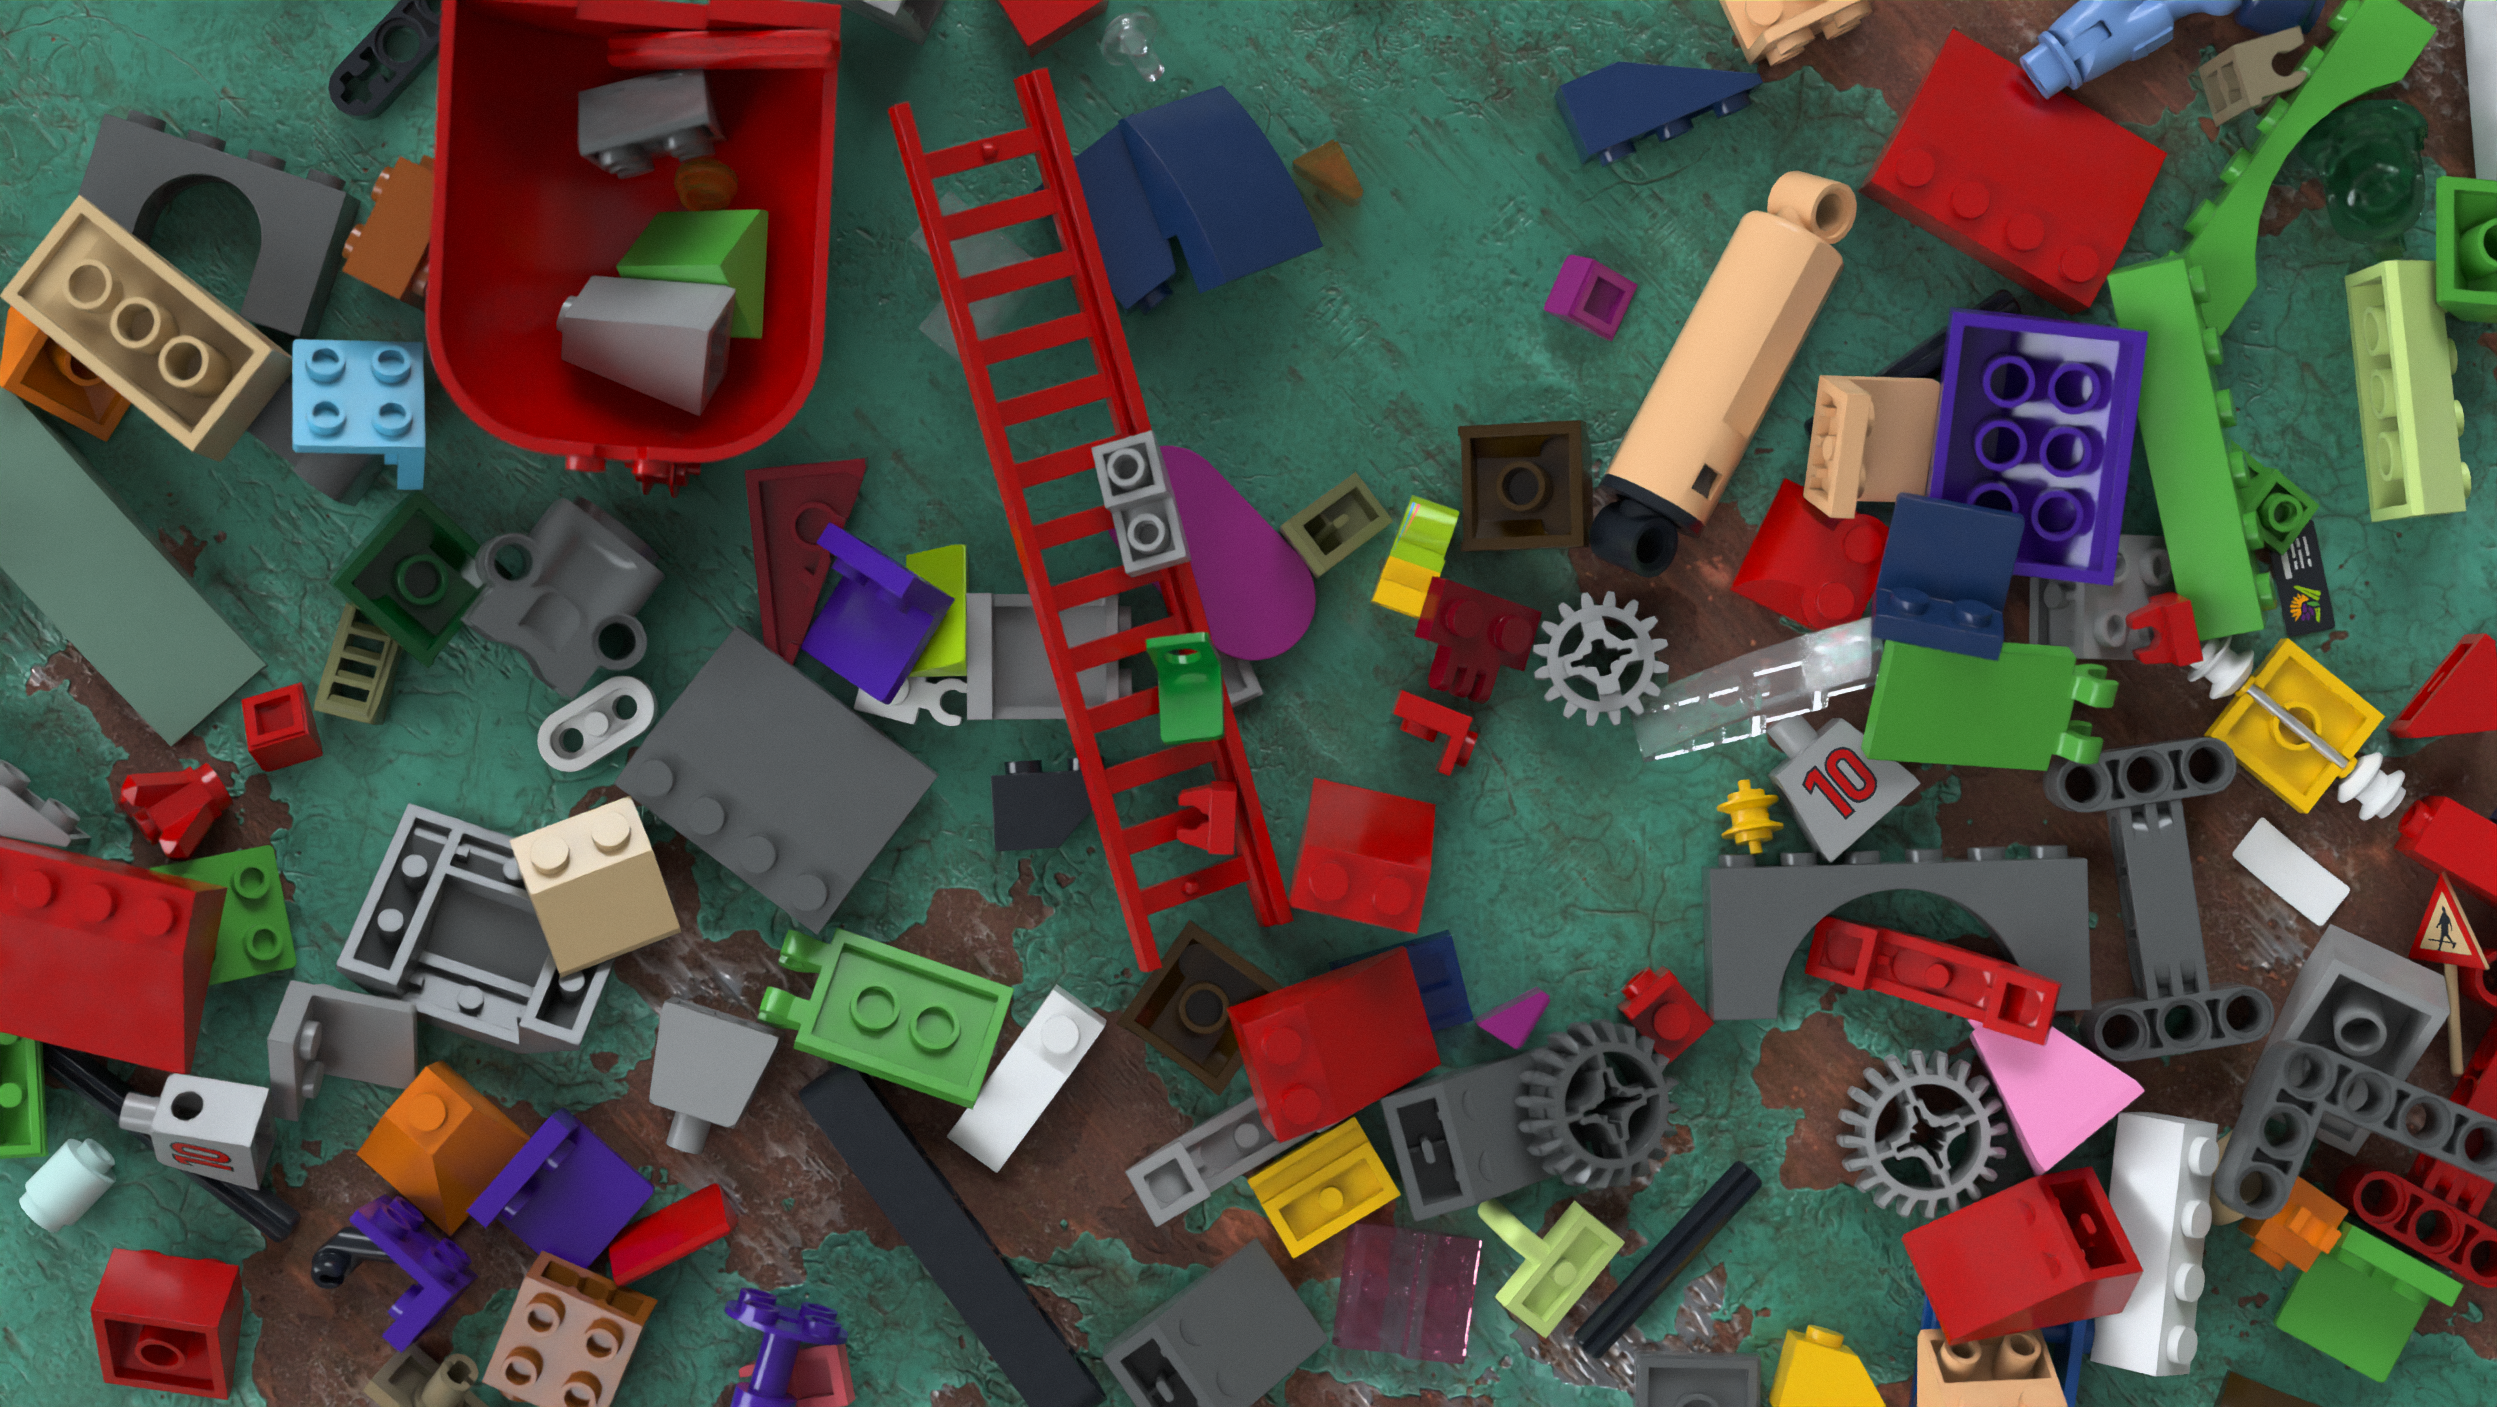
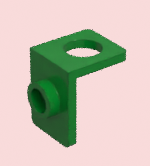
(1188, 688)

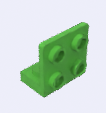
(254, 920)
(2362, 1301)

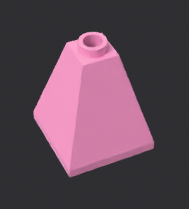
(2051, 1092)

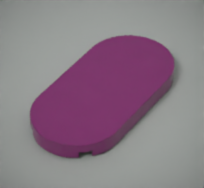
(1246, 574)

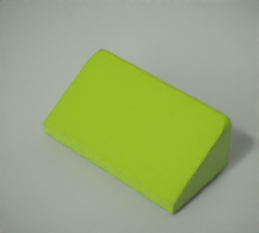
(947, 648)

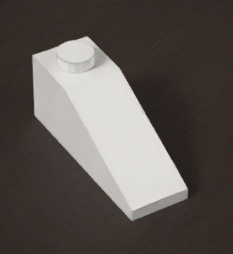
(1027, 1078)

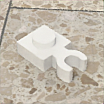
(912, 696)

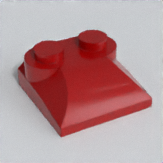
(1811, 564)

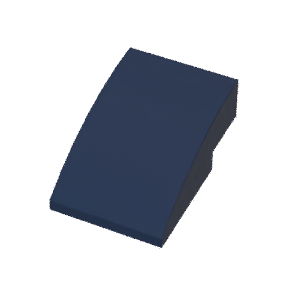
(1218, 187)

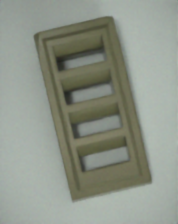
(335, 674)

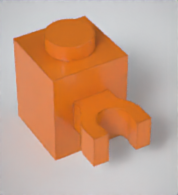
(2298, 1231)

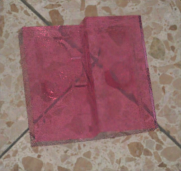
(1406, 1292)

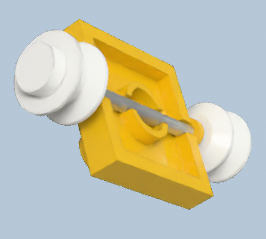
(2297, 727)

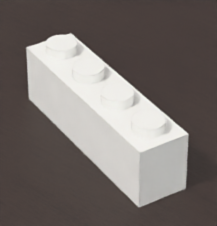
(2164, 1208)

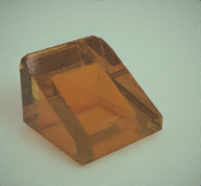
(1331, 172)

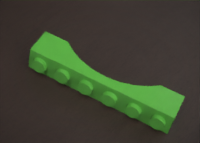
(2364, 54)

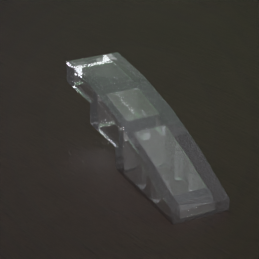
(1757, 688)

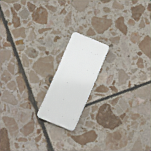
(2290, 872)

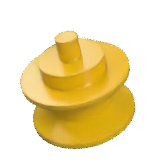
(1750, 817)

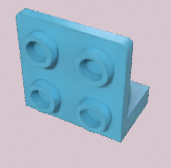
(361, 402)

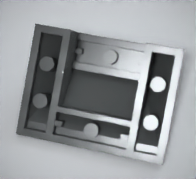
(464, 942)

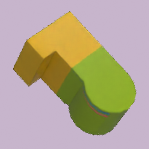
(1415, 556)

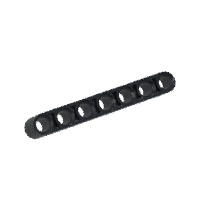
(949, 1240)

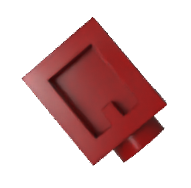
(1427, 718)
(1663, 1011)

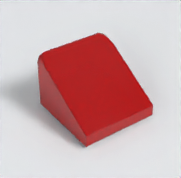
(281, 728)

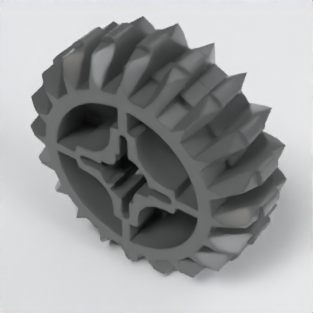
(1620, 1129)

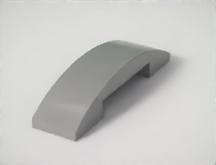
(1205, 1160)

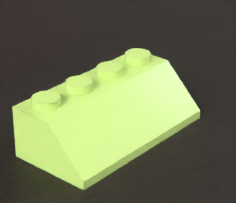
(2406, 392)

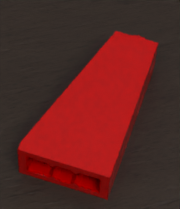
(2452, 840)

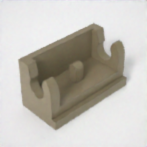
(2244, 75)

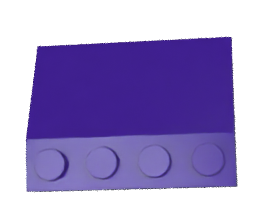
(2043, 428)

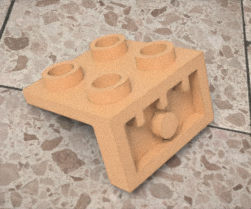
(1783, 27)
(1869, 441)

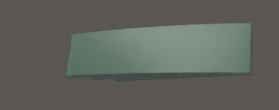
(111, 580)

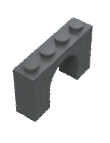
(301, 220)

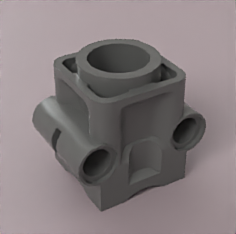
(574, 581)

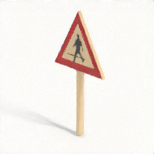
(2448, 939)

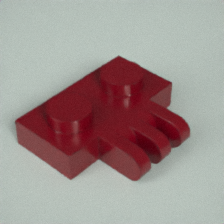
(1473, 637)

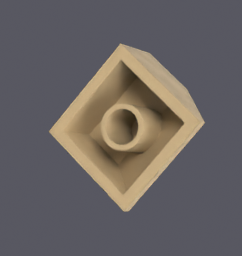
(595, 886)

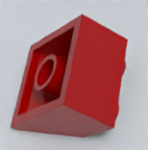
(168, 1322)

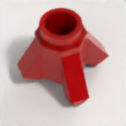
(175, 807)

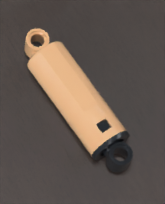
(1723, 373)

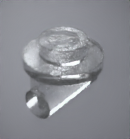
(1130, 39)

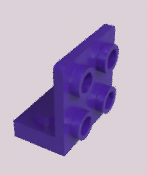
(874, 617)
(564, 1192)
(435, 1264)

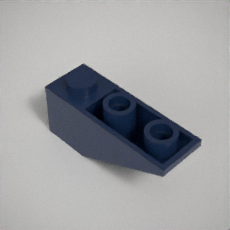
(1637, 100)

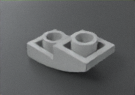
(1141, 504)

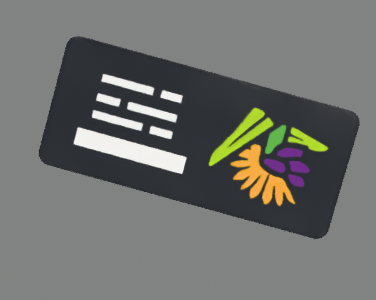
(2303, 585)

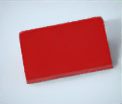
(671, 1234)

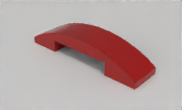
(1934, 975)

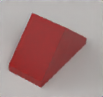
(1048, 21)
(2457, 695)

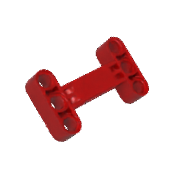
(2434, 1185)

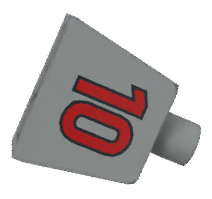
(1832, 784)
(207, 1127)

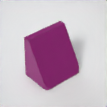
(1590, 296)
(1515, 1018)

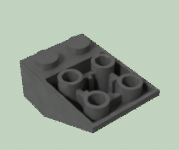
(650, 119)
(1461, 1136)
(1217, 1338)

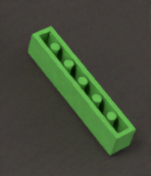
(2190, 447)

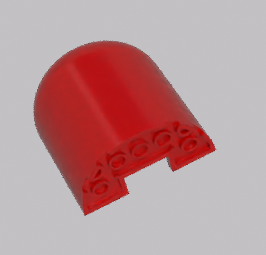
(533, 220)

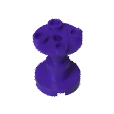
(783, 1333)

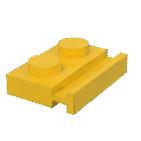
(1323, 1186)

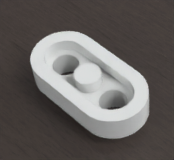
(598, 722)

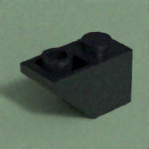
(1037, 806)

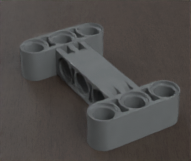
(2159, 901)

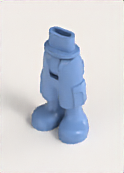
(2103, 35)

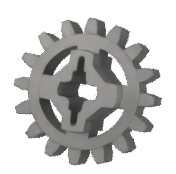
(1594, 632)

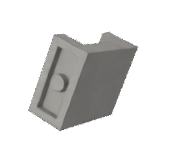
(1009, 661)

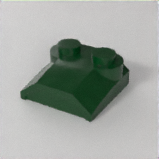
(414, 577)

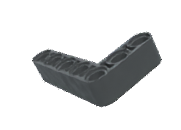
(2326, 1092)

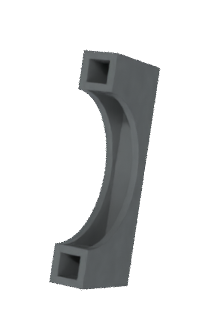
(1762, 912)

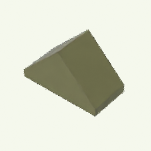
(1335, 525)

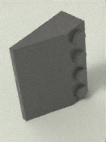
(776, 779)

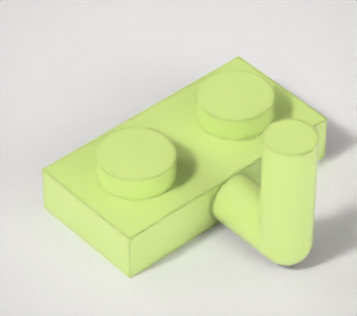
(1555, 1267)

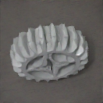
(1947, 1126)

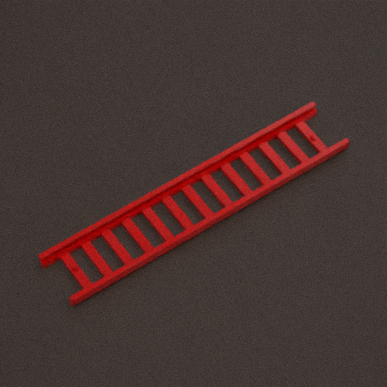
(1119, 386)

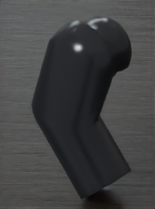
(342, 1255)

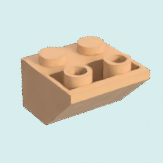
(1986, 1372)

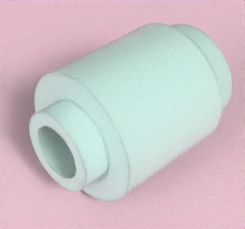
(68, 1184)

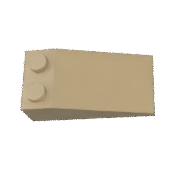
(149, 330)

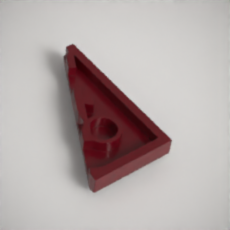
(786, 519)

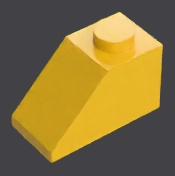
(1821, 1373)

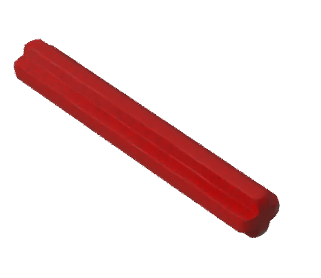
(724, 49)

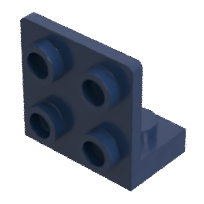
(1946, 576)

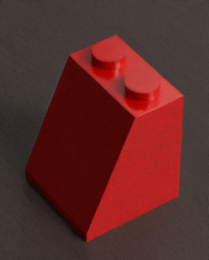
(1364, 856)

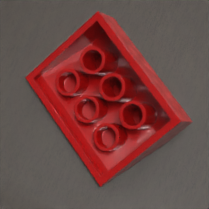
(2014, 176)
(104, 954)

